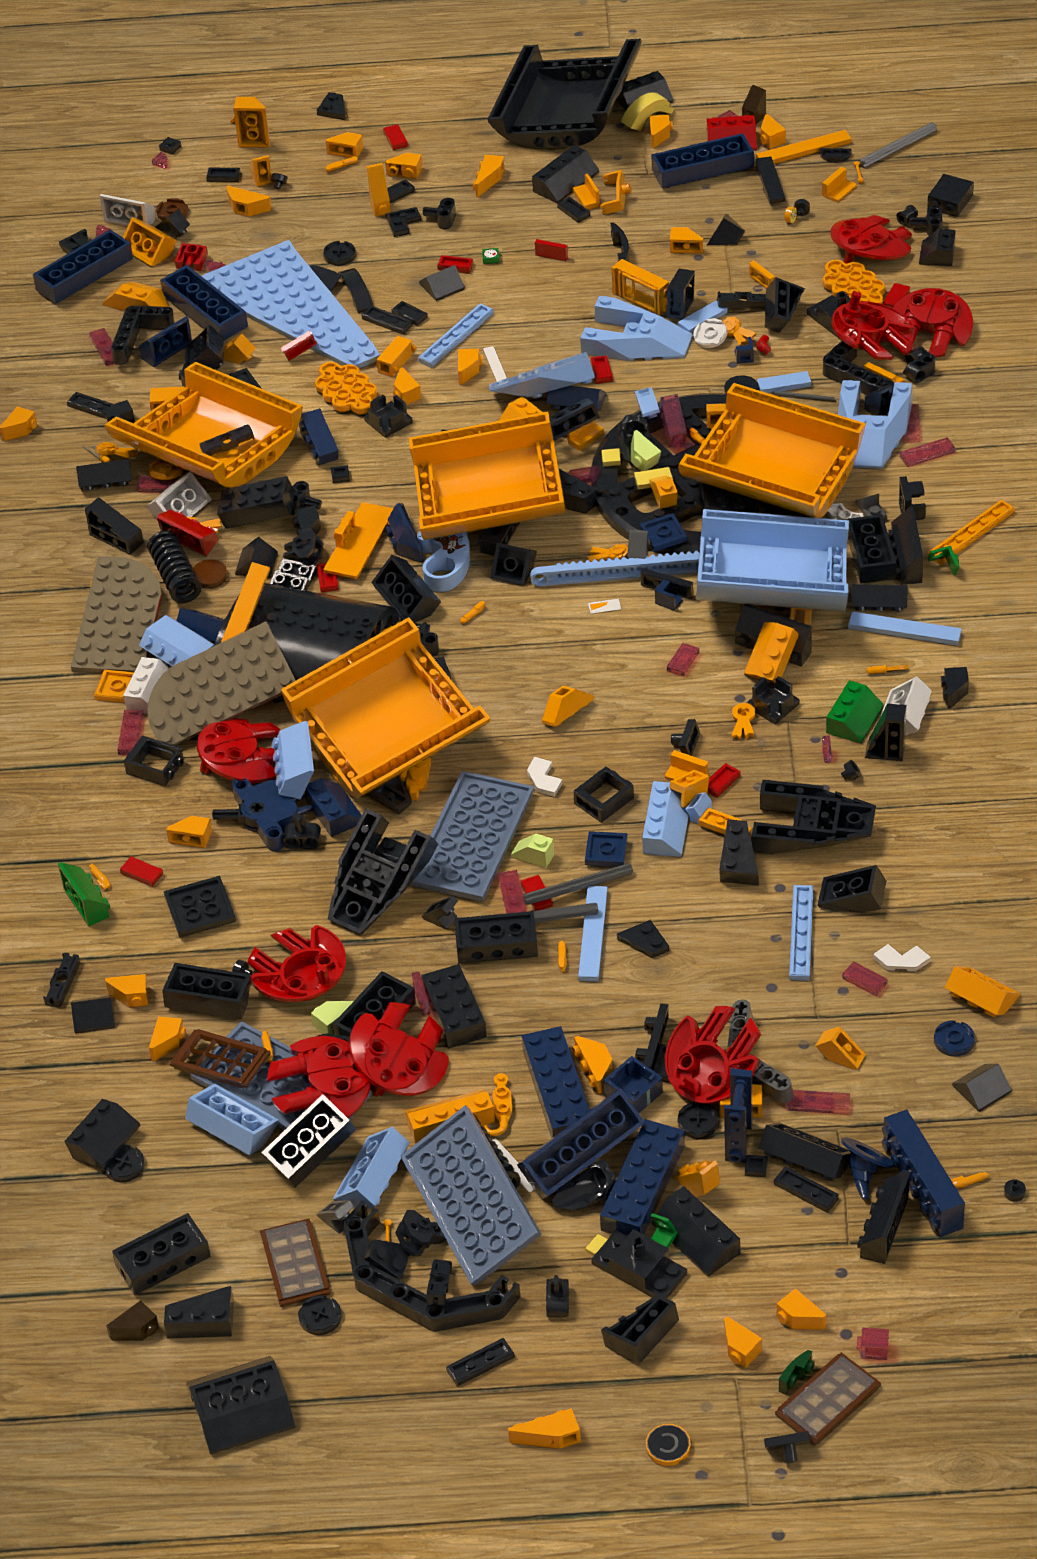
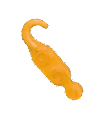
(502, 1104)

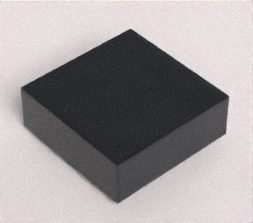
(340, 474)
(756, 1166)

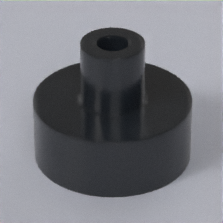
(278, 179)
(802, 207)
(851, 770)
(242, 967)
(1014, 1190)

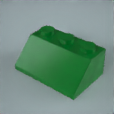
(853, 712)
(83, 893)

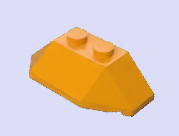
(135, 295)

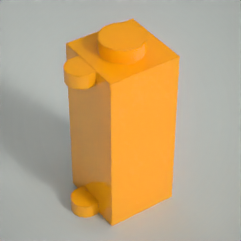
(395, 356)

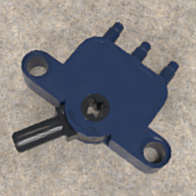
(262, 810)

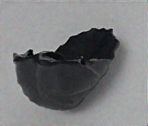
(625, 434)
(586, 1188)

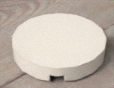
(710, 333)

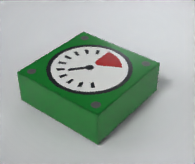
(490, 255)

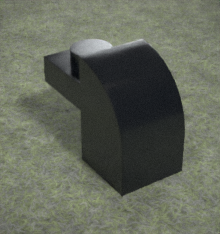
(122, 410)

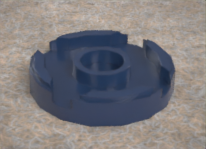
(954, 1038)

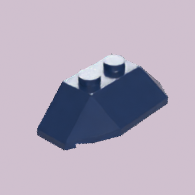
(403, 535)

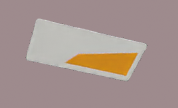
(603, 606)

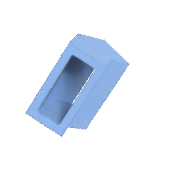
(698, 806)

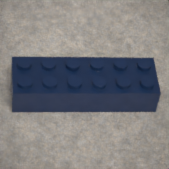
(702, 160)
(83, 266)
(203, 302)
(554, 1078)
(580, 1143)
(643, 1178)
(928, 1178)

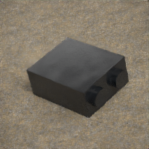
(951, 194)

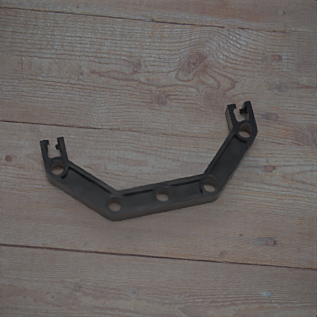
(410, 1302)

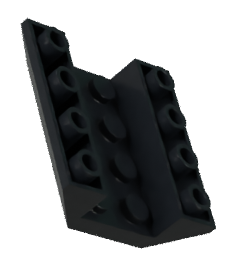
(241, 1404)

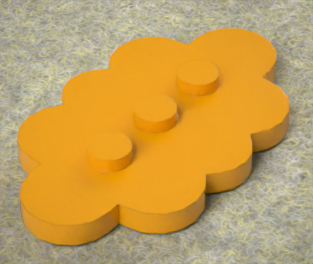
(852, 278)
(345, 387)

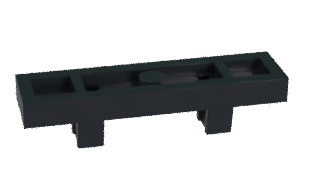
(657, 1026)

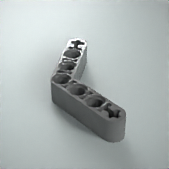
(773, 1082)

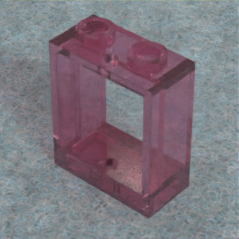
(673, 421)

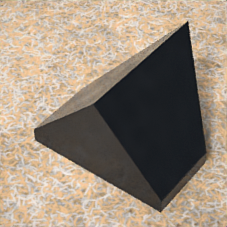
(727, 232)

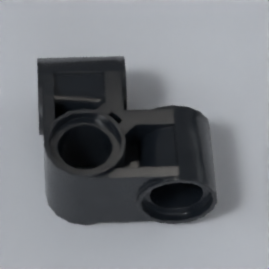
(920, 364)

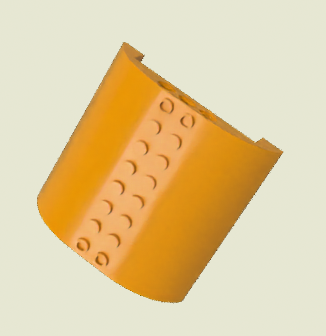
(205, 409)
(777, 452)
(486, 476)
(381, 709)

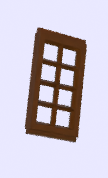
(251, 1070)

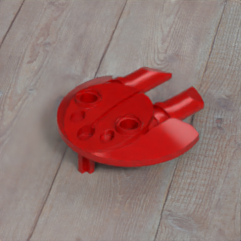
(870, 238)
(938, 313)
(868, 324)
(232, 750)
(307, 973)
(396, 1060)
(709, 1061)
(325, 1073)

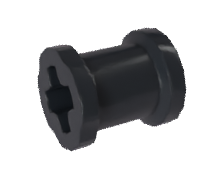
(904, 216)

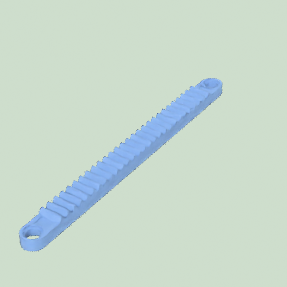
(615, 569)

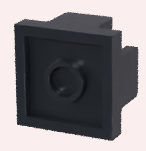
(388, 417)
(911, 490)
(773, 700)

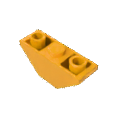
(248, 202)
(564, 704)
(594, 1060)
(699, 1177)

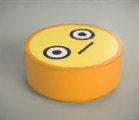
(790, 215)

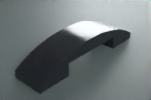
(619, 238)
(357, 289)

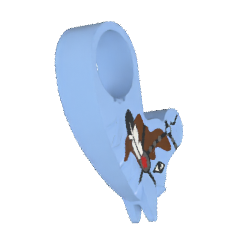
(448, 554)

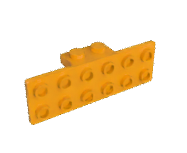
(357, 539)

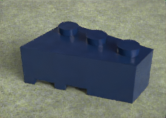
(318, 437)

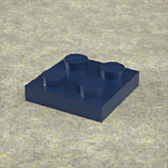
(664, 532)
(606, 849)

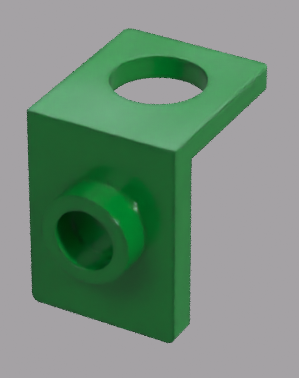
(947, 552)
(664, 1233)

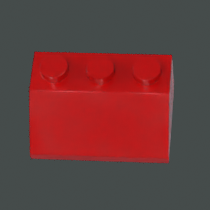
(730, 126)
(188, 531)

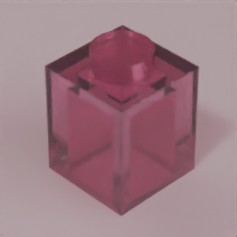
(873, 1343)

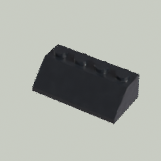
(564, 173)
(206, 349)
(907, 548)
(405, 590)
(752, 621)
(207, 991)
(804, 1150)
(885, 1218)
(700, 1232)

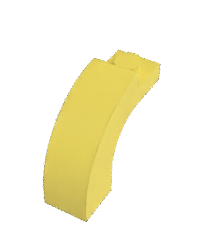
(643, 108)

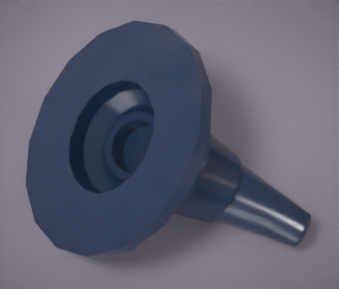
(864, 1162)

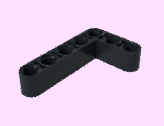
(133, 319)
(838, 367)

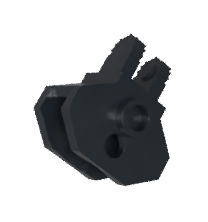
(303, 547)
(419, 1231)

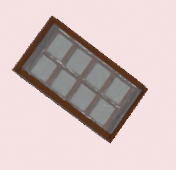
(294, 1262)
(828, 1398)

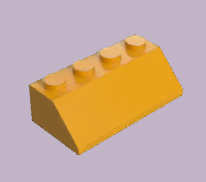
(428, 1117)

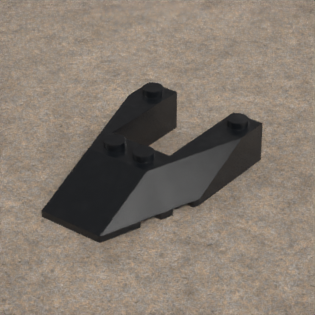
(819, 819)
(369, 882)

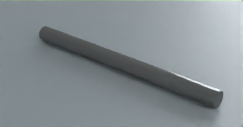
(807, 396)

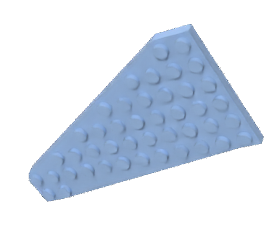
(291, 299)

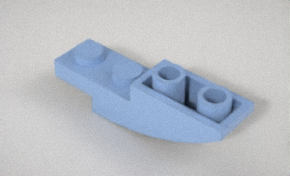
(647, 402)

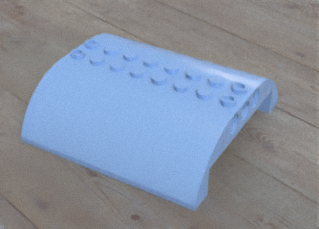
(773, 560)

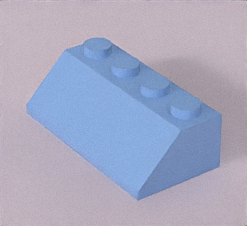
(173, 641)
(293, 760)
(665, 822)
(231, 1118)
(373, 1168)

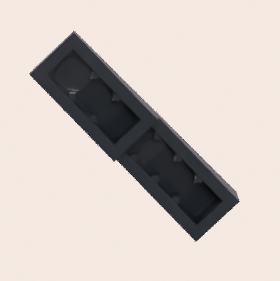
(770, 180)

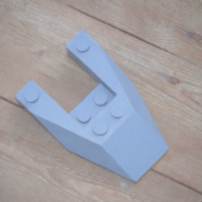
(643, 336)
(547, 377)
(881, 432)

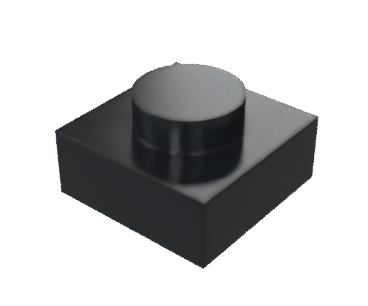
(170, 145)

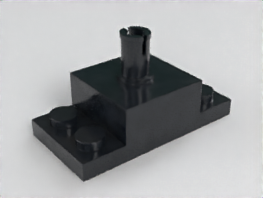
(824, 310)
(640, 1263)

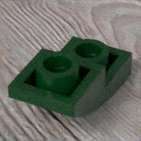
(796, 1370)

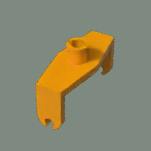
(621, 191)

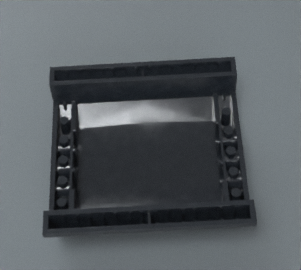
(560, 99)
(314, 625)

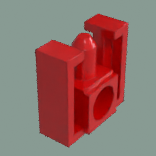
(191, 253)

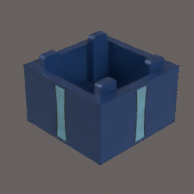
(636, 1081)

